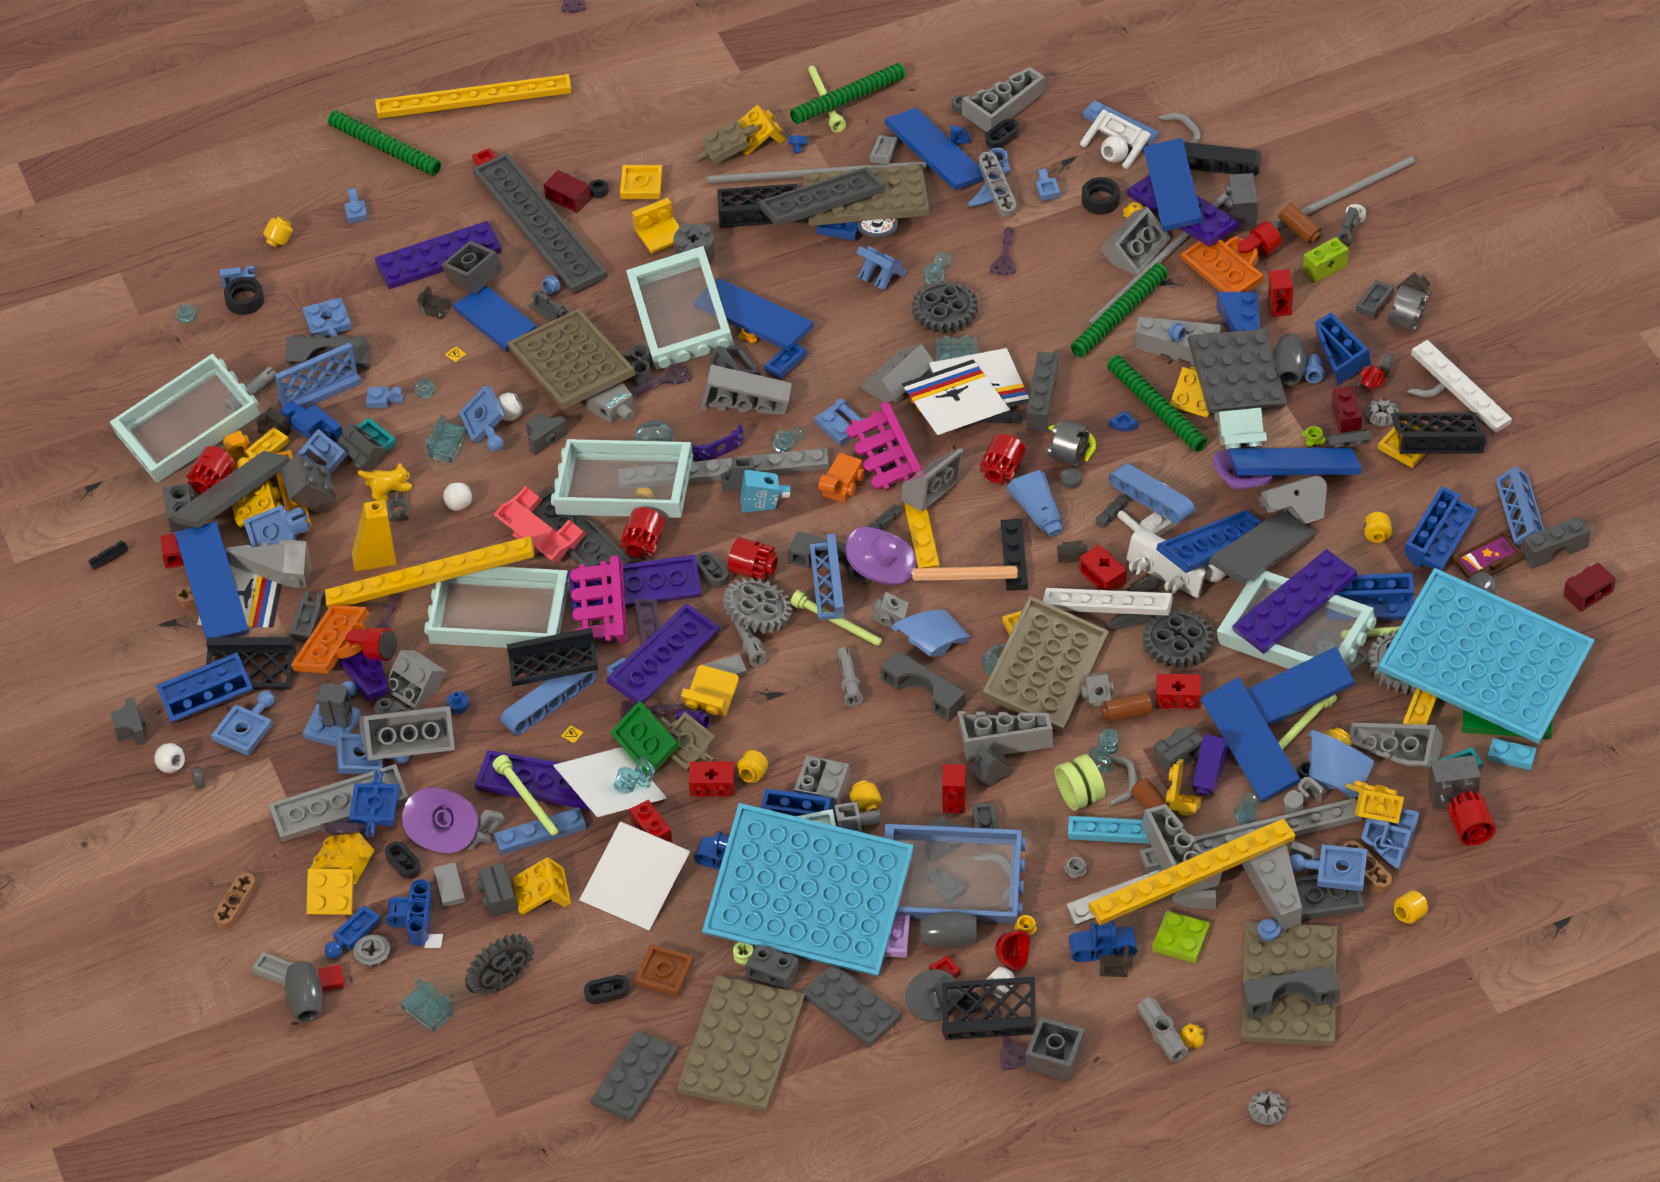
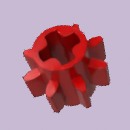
(1372, 377)

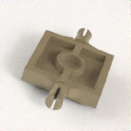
(725, 142)
(693, 740)

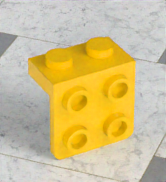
(765, 127)
(1188, 393)
(256, 502)
(711, 690)
(1183, 803)
(344, 852)

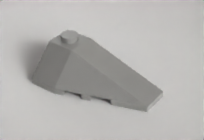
(282, 562)
(1401, 743)

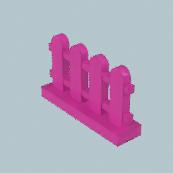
(884, 438)
(605, 591)

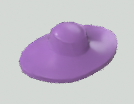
(1225, 469)
(880, 556)
(440, 820)

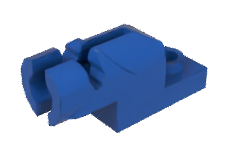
(310, 420)

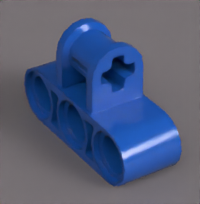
(711, 851)
(407, 911)
(1101, 940)

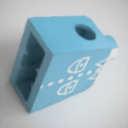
(761, 491)

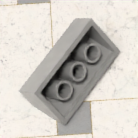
(407, 732)

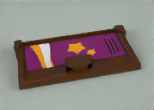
(1495, 552)

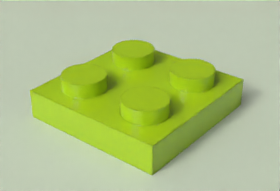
(1181, 936)

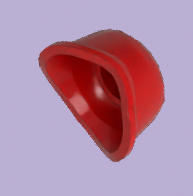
(1013, 949)

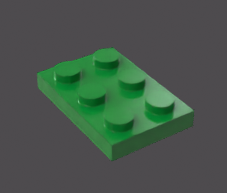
(644, 737)

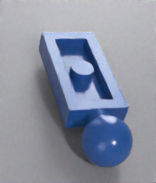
(351, 931)

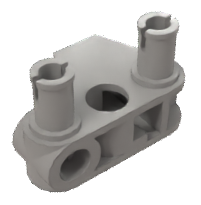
(1306, 506)
(848, 817)

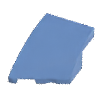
(932, 631)
(1337, 764)
(1390, 838)

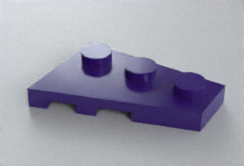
(366, 674)

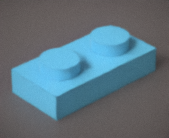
(1511, 754)

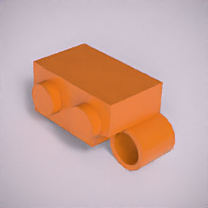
(842, 478)

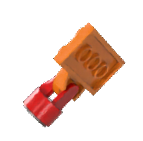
(1232, 263)
(342, 636)

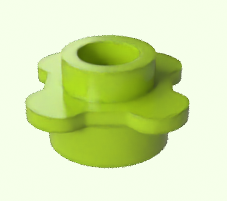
(1313, 436)

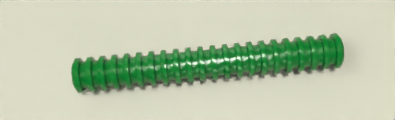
(847, 93)
(384, 142)
(1119, 310)
(1157, 403)

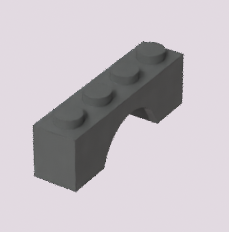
(304, 348)
(1041, 391)
(800, 554)
(903, 672)
(1317, 985)

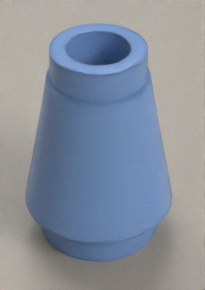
(1314, 370)

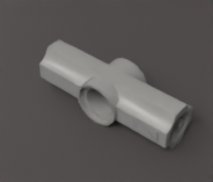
(1168, 1038)

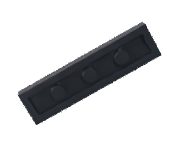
(1014, 553)

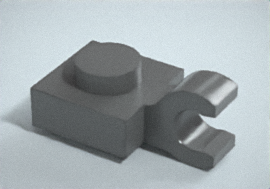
(1349, 223)

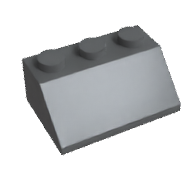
(1136, 242)
(900, 368)
(933, 480)

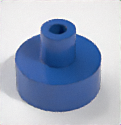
(797, 141)
(458, 702)

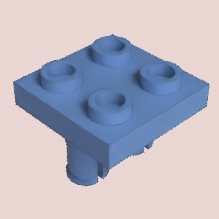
(875, 258)

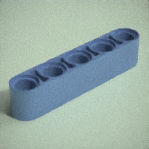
(1151, 493)
(544, 701)

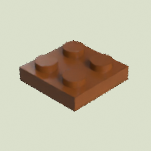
(664, 970)

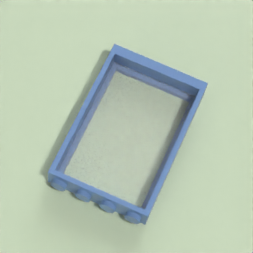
(962, 871)

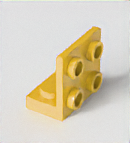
(655, 225)
(1377, 802)
(539, 884)

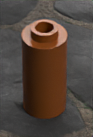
(1300, 223)
(1126, 707)
(1147, 794)

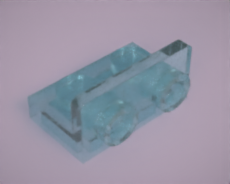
(445, 440)
(428, 1005)

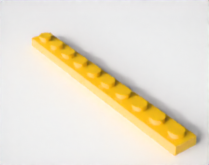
(473, 96)
(430, 572)
(1191, 871)

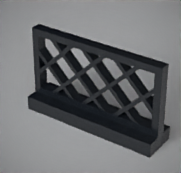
(748, 211)
(1434, 441)
(257, 646)
(550, 649)
(989, 1027)

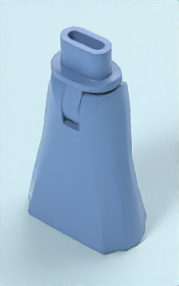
(1036, 499)

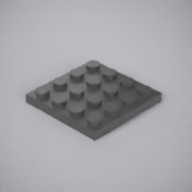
(1236, 370)

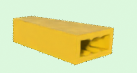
(373, 538)

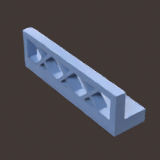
(1524, 501)
(834, 574)

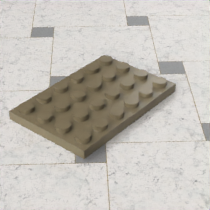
(903, 196)
(571, 359)
(1045, 662)
(1292, 1017)
(741, 1043)

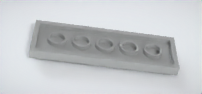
(328, 804)

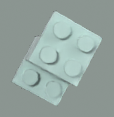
(1240, 427)

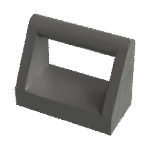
(724, 357)

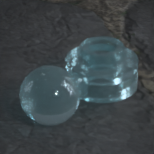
(942, 260)
(784, 440)
(1245, 810)

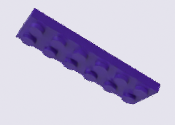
(1215, 222)
(426, 257)
(655, 579)
(1294, 601)
(663, 654)
(536, 775)

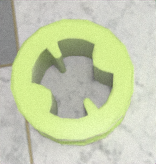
(742, 959)

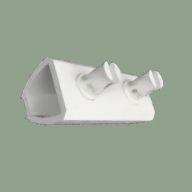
(1145, 557)

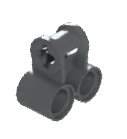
(641, 362)

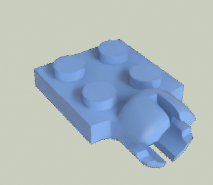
(276, 525)

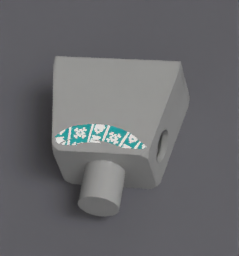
(612, 403)

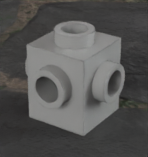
(889, 609)
(1093, 681)

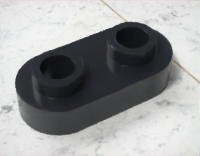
(999, 135)
(405, 860)
(606, 989)

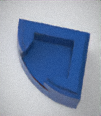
(959, 135)
(1123, 422)

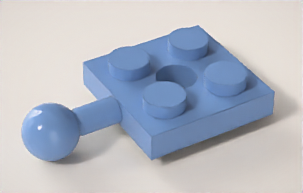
(337, 323)
(482, 425)
(240, 718)
(319, 732)
(352, 764)
(1330, 858)

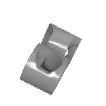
(1294, 800)

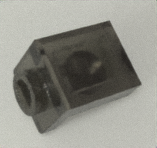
(1417, 283)
(432, 305)
(273, 419)
(1116, 965)

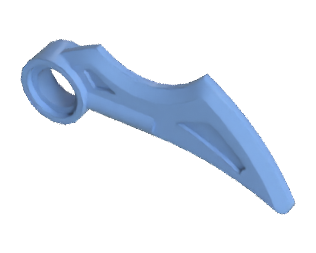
(984, 195)

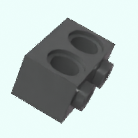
(175, 498)

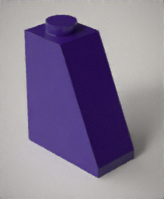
(1210, 765)

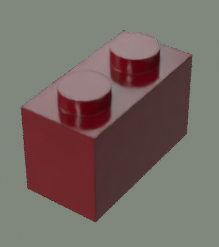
(567, 191)
(1346, 409)
(1589, 586)

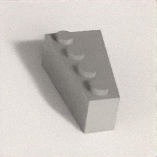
(1154, 338)
(744, 391)
(1173, 844)
(1276, 885)

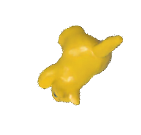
(385, 481)

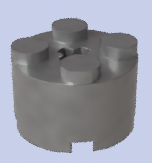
(694, 236)
(1407, 308)
(1068, 442)

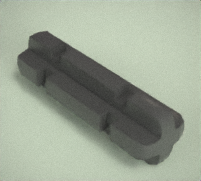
(1111, 510)
(886, 518)

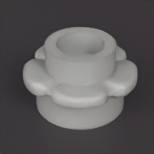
(1076, 863)

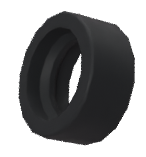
(1100, 206)
(245, 306)

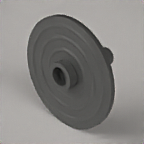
(925, 994)

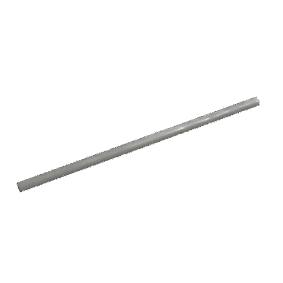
(792, 173)
(1353, 188)
(1158, 259)

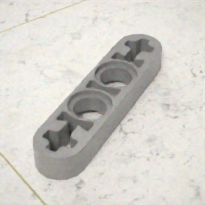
(1000, 183)

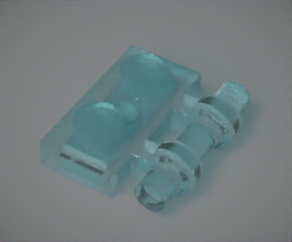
(955, 347)

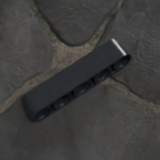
(1222, 159)

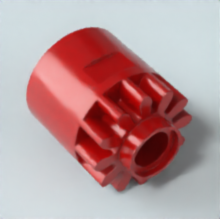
(1002, 459)
(210, 468)
(642, 532)
(752, 559)
(1471, 818)

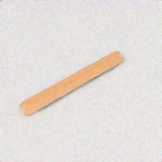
(965, 573)

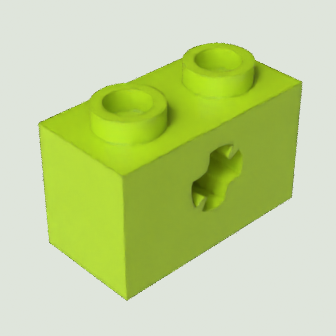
(1325, 259)

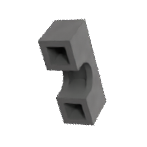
(1540, 546)

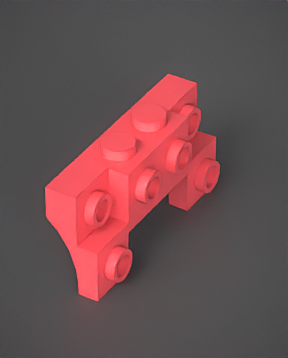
(519, 517)

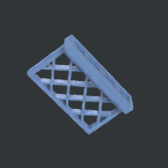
(322, 386)

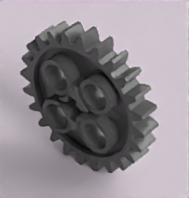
(944, 306)
(1178, 638)
(499, 964)

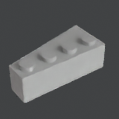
(1003, 99)
(1004, 732)

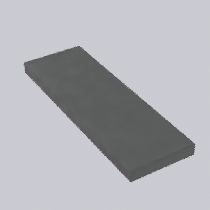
(821, 196)
(230, 489)
(594, 545)
(1262, 547)

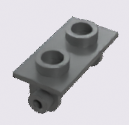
(547, 307)

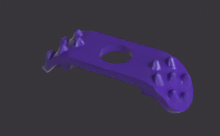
(709, 452)

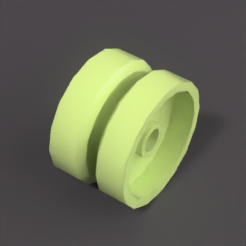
(1080, 782)

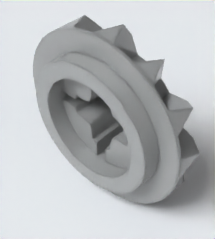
(1381, 418)
(364, 946)
(1275, 1112)

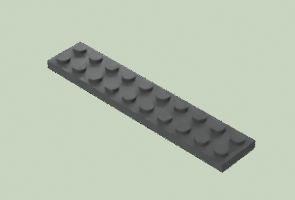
(540, 223)

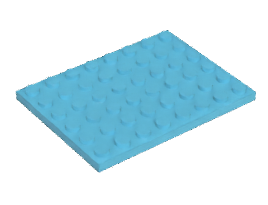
(1486, 655)
(808, 889)

